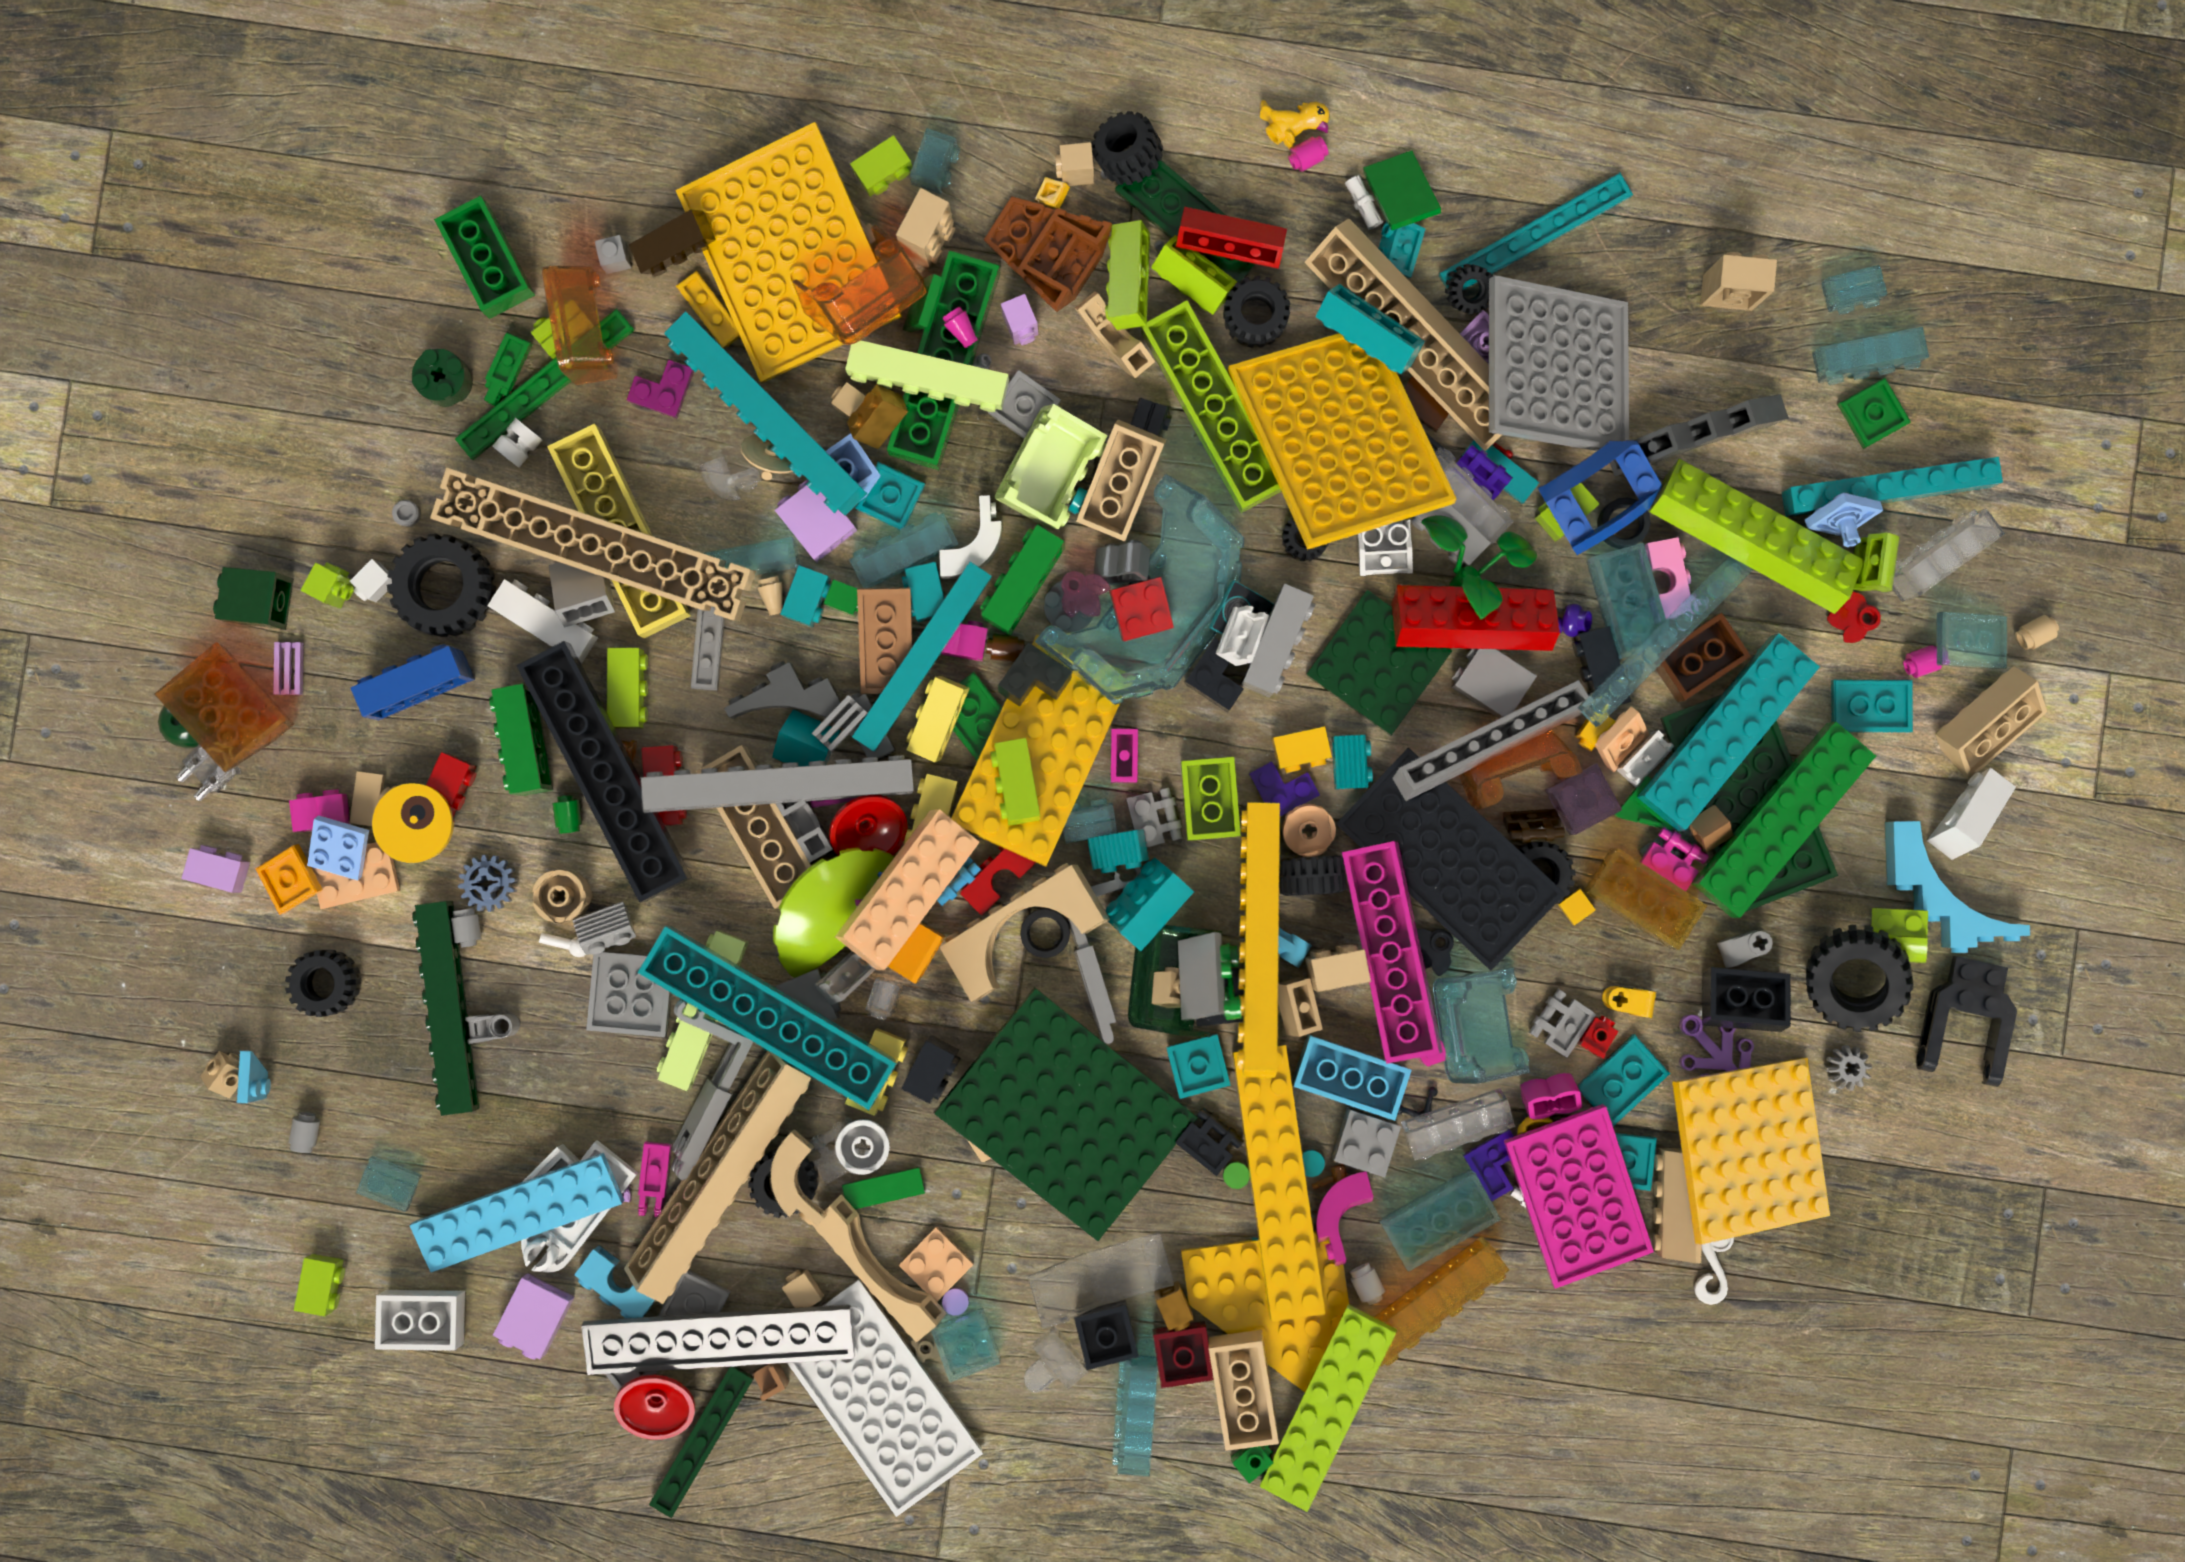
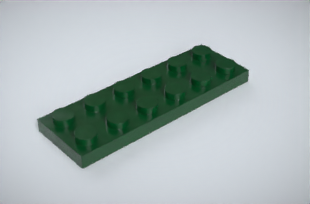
(1162, 202)

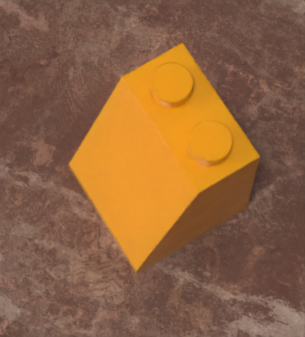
(917, 953)

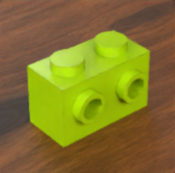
(328, 584)

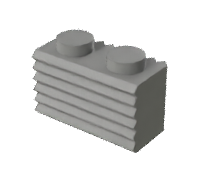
(604, 928)

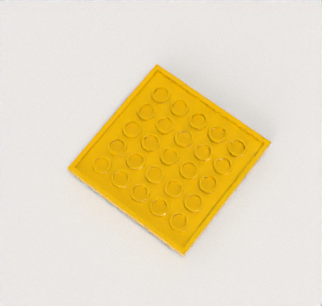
(1750, 1150)

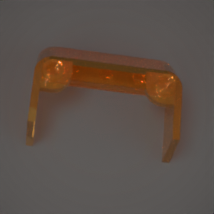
(867, 299)
(576, 323)

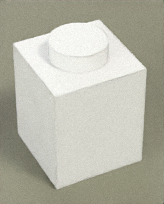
(371, 581)

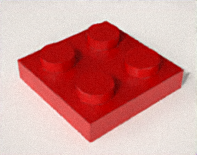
(1141, 609)

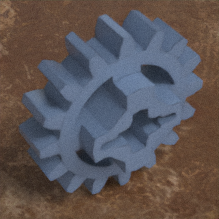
(489, 893)

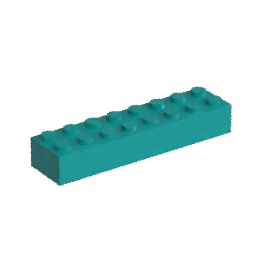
(1728, 732)

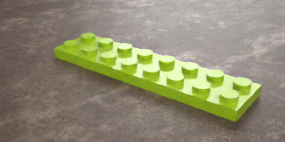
(1328, 1407)

